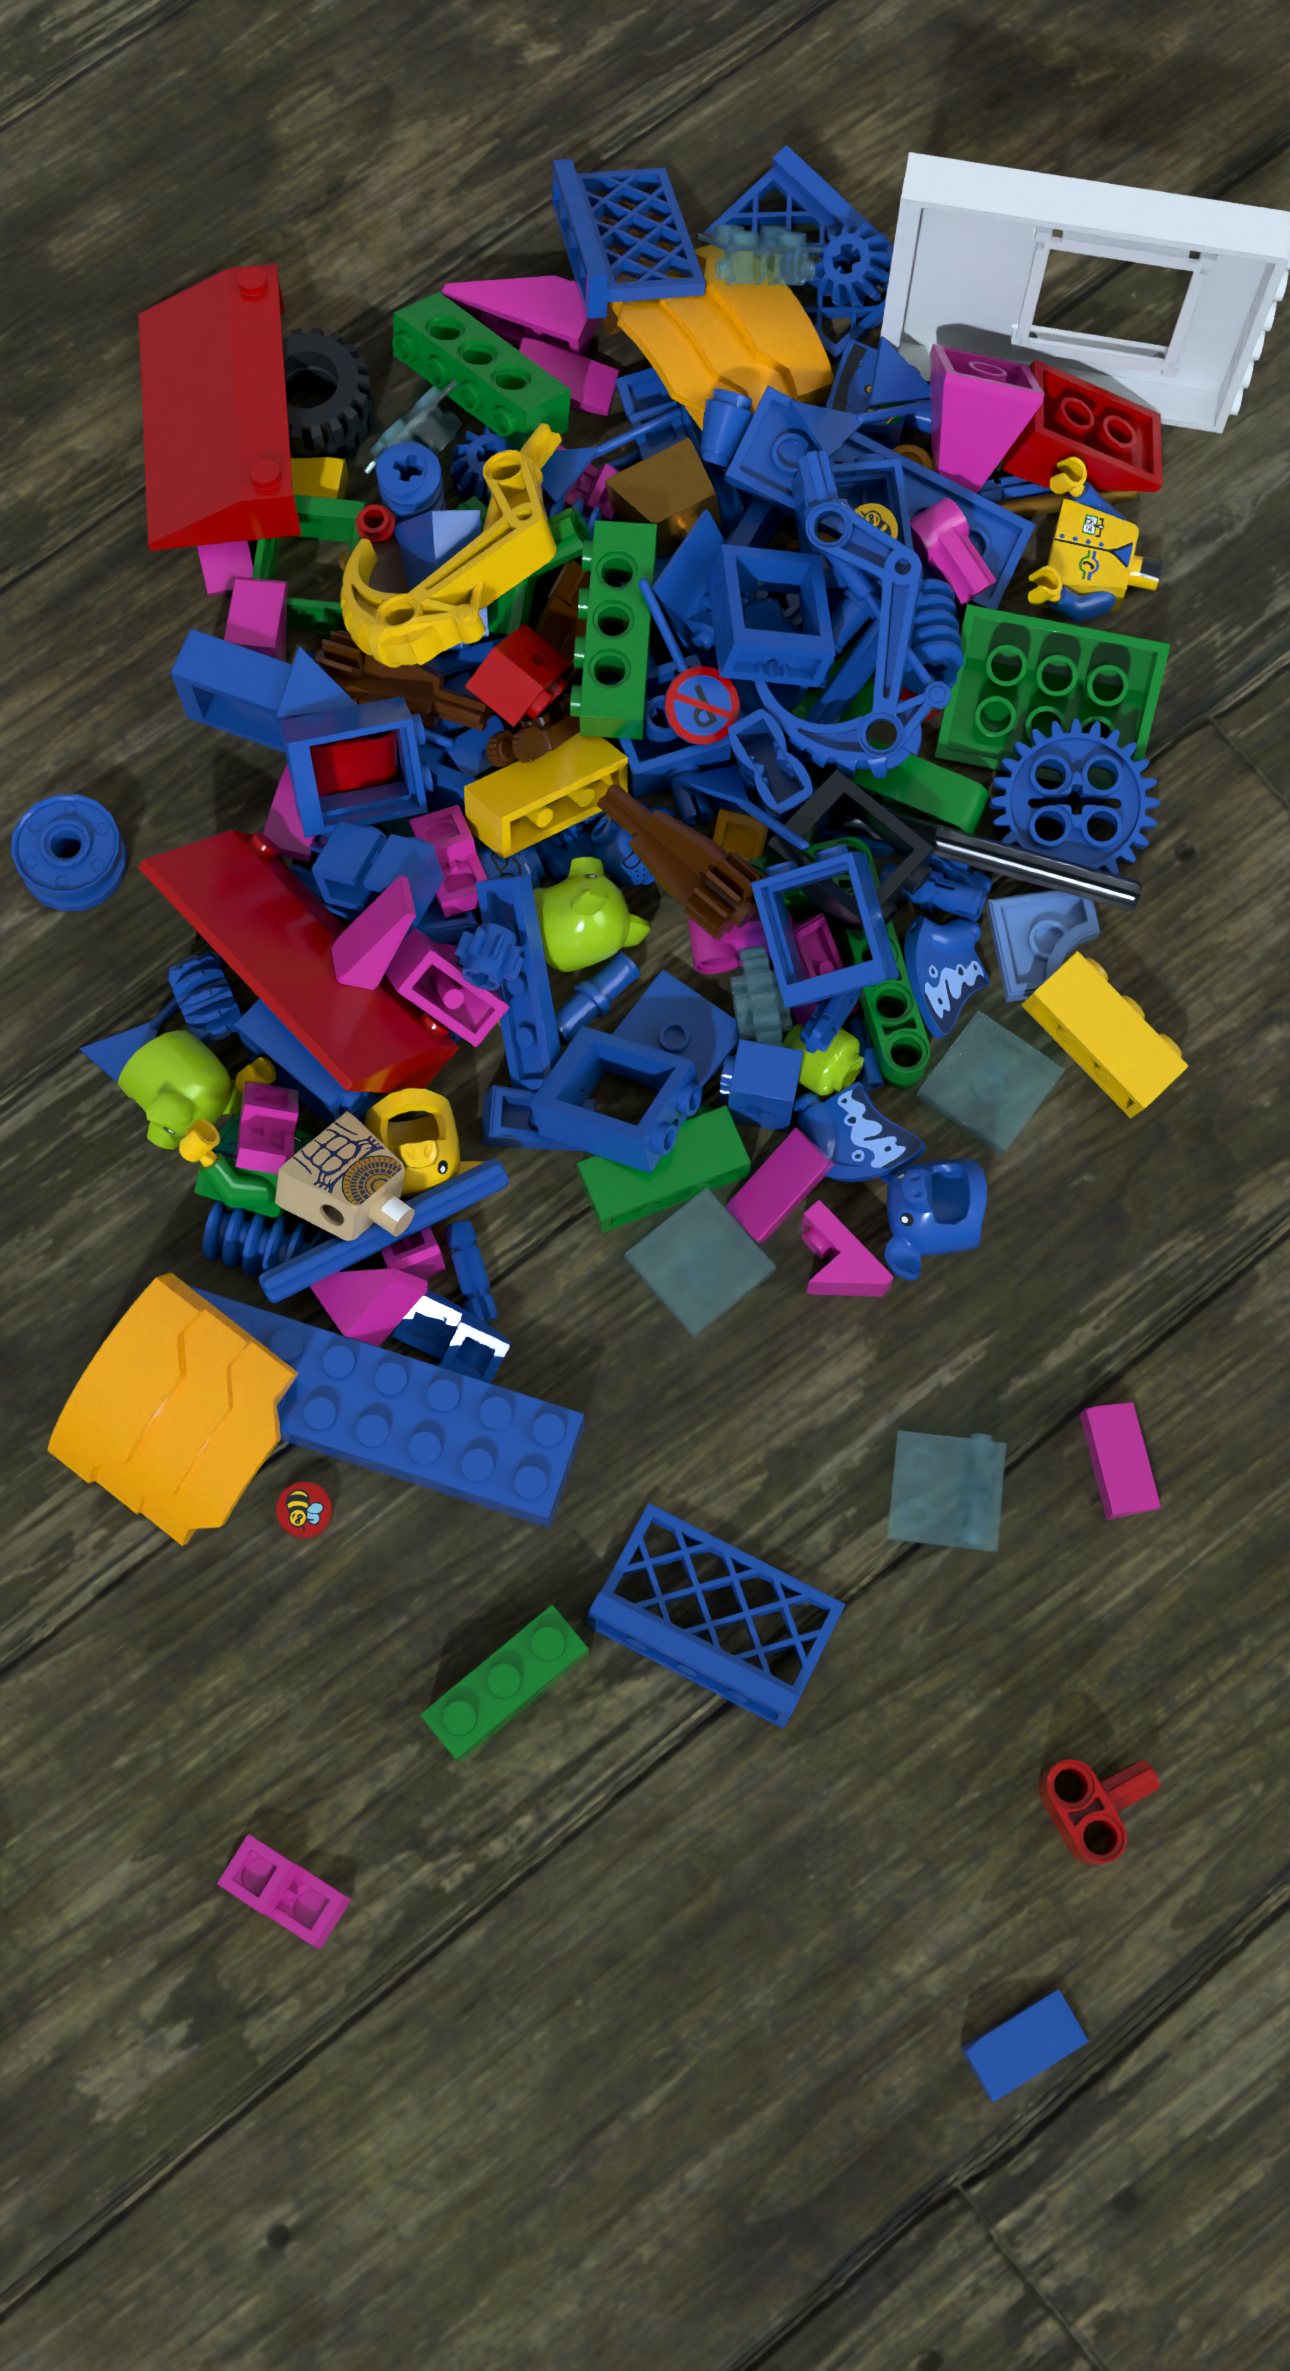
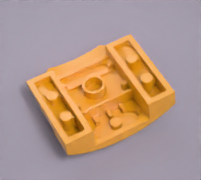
(729, 341)
(174, 1411)

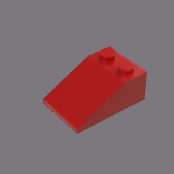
(1083, 421)

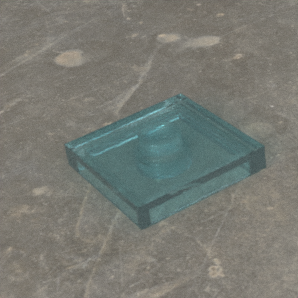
(990, 1082)
(700, 1262)

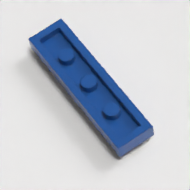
(530, 1021)

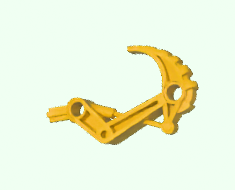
(448, 602)

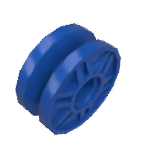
(64, 824)

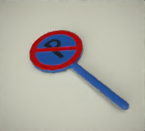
(698, 701)

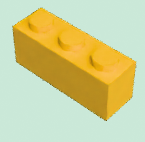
(543, 796)
(1106, 1034)

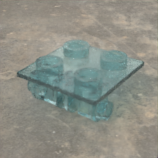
(748, 253)
(424, 425)
(947, 1490)

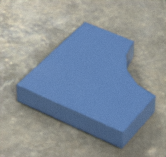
(1036, 934)

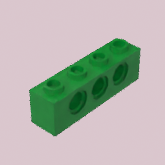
(491, 375)
(619, 708)

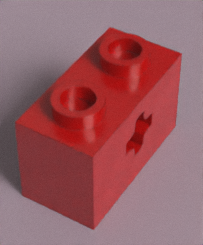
(520, 676)

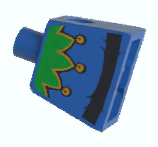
(852, 393)

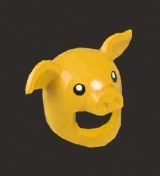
(423, 1145)

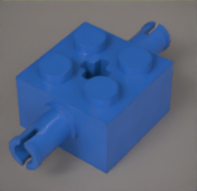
(664, 754)

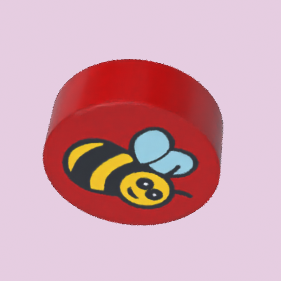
(304, 1510)

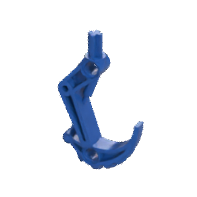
(860, 553)

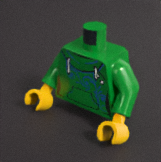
(217, 1153)

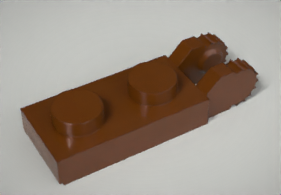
(535, 736)

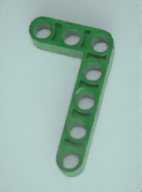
(885, 1034)

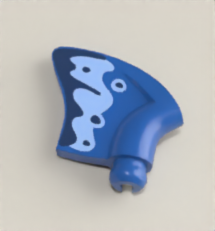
(943, 969)
(856, 1135)

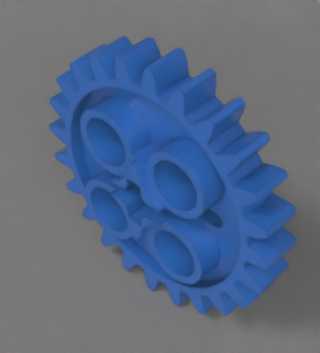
(1072, 757)

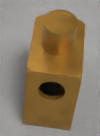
(665, 491)

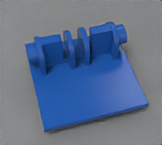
(684, 586)

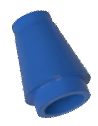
(723, 426)

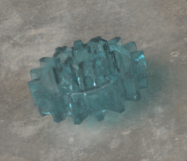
(758, 999)

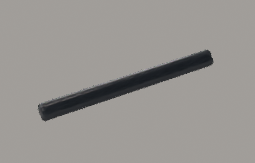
(1014, 861)

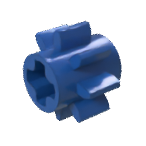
(489, 956)

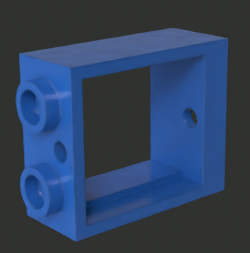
(865, 473)
(746, 651)
(231, 688)
(363, 805)
(831, 862)
(297, 1068)
(577, 1072)

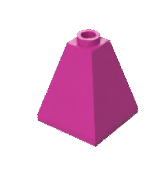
(977, 412)

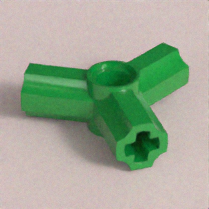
(514, 606)

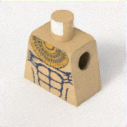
(345, 1182)

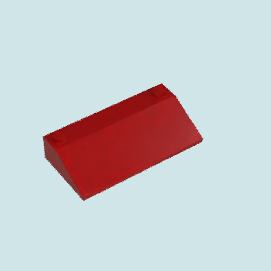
(217, 413)
(281, 948)

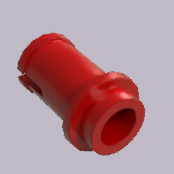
(375, 523)

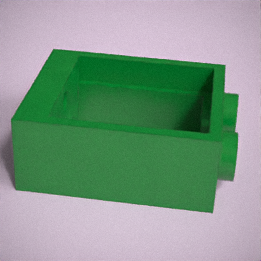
(320, 520)

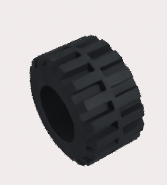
(331, 366)

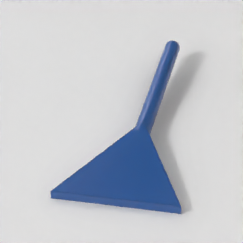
(895, 378)
(832, 427)
(567, 465)
(314, 691)
(728, 785)
(114, 1052)

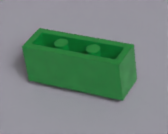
(704, 1155)
(505, 1684)

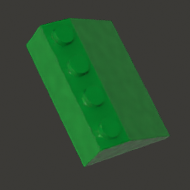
(1041, 671)

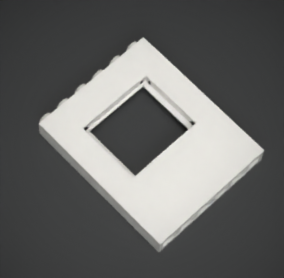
(976, 257)

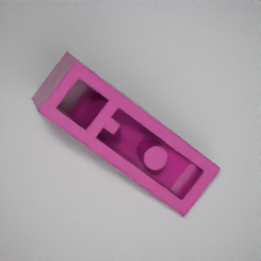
(528, 308)

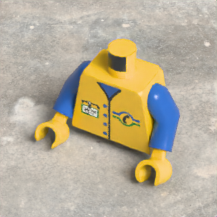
(1089, 553)

